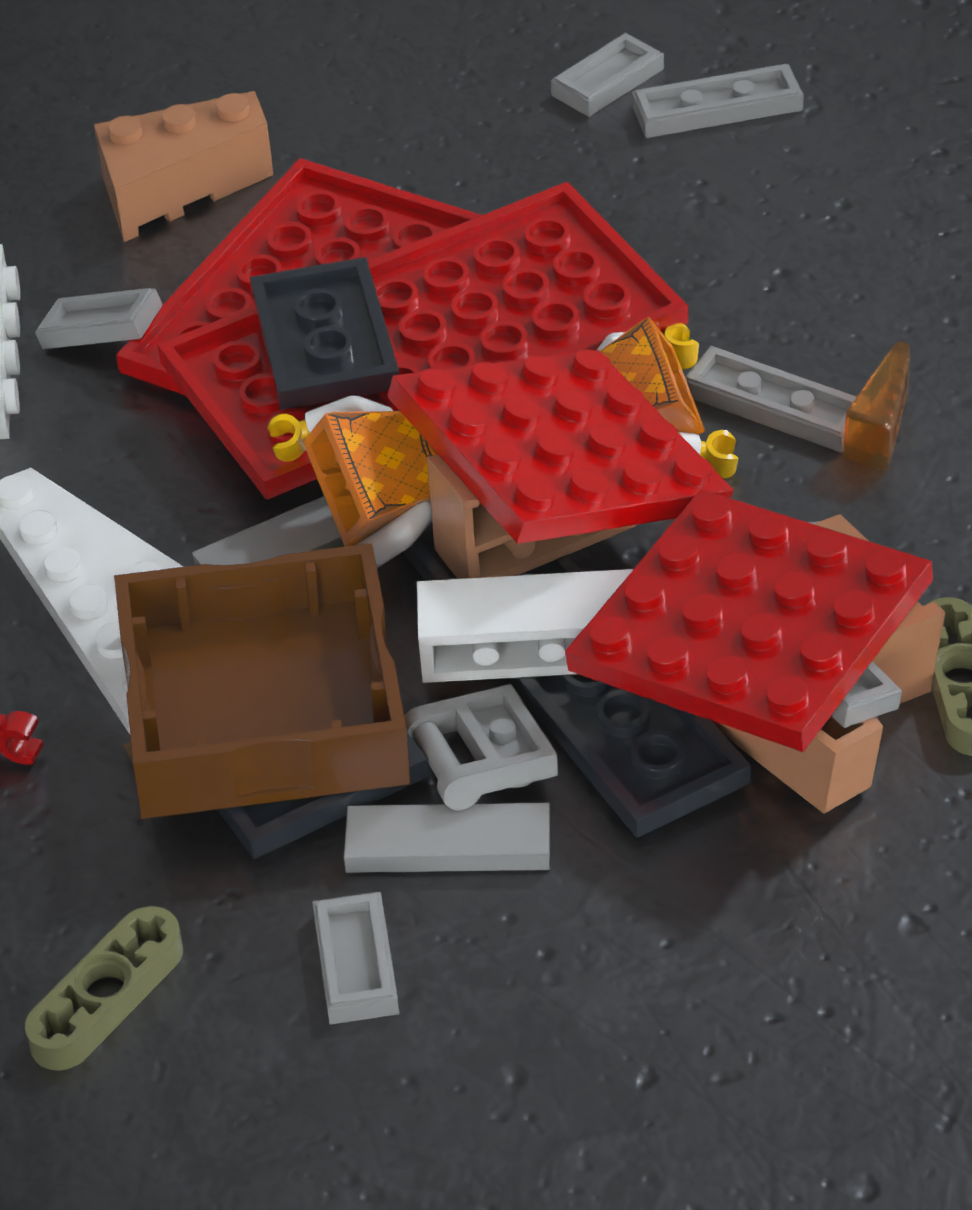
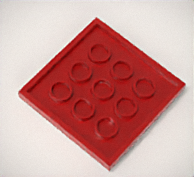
(555, 444)
(750, 618)

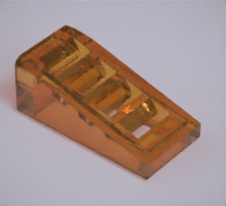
(877, 411)

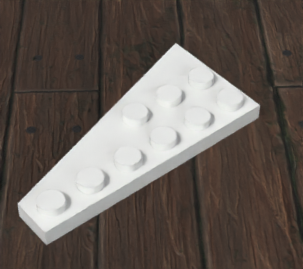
(71, 564)

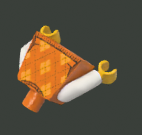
(655, 368)
(368, 470)

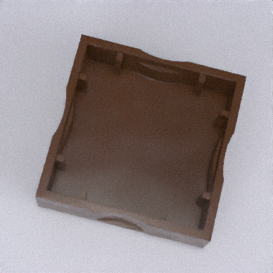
(260, 682)

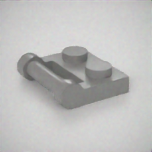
(499, 735)

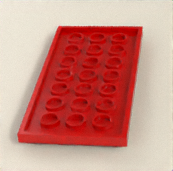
(489, 290)

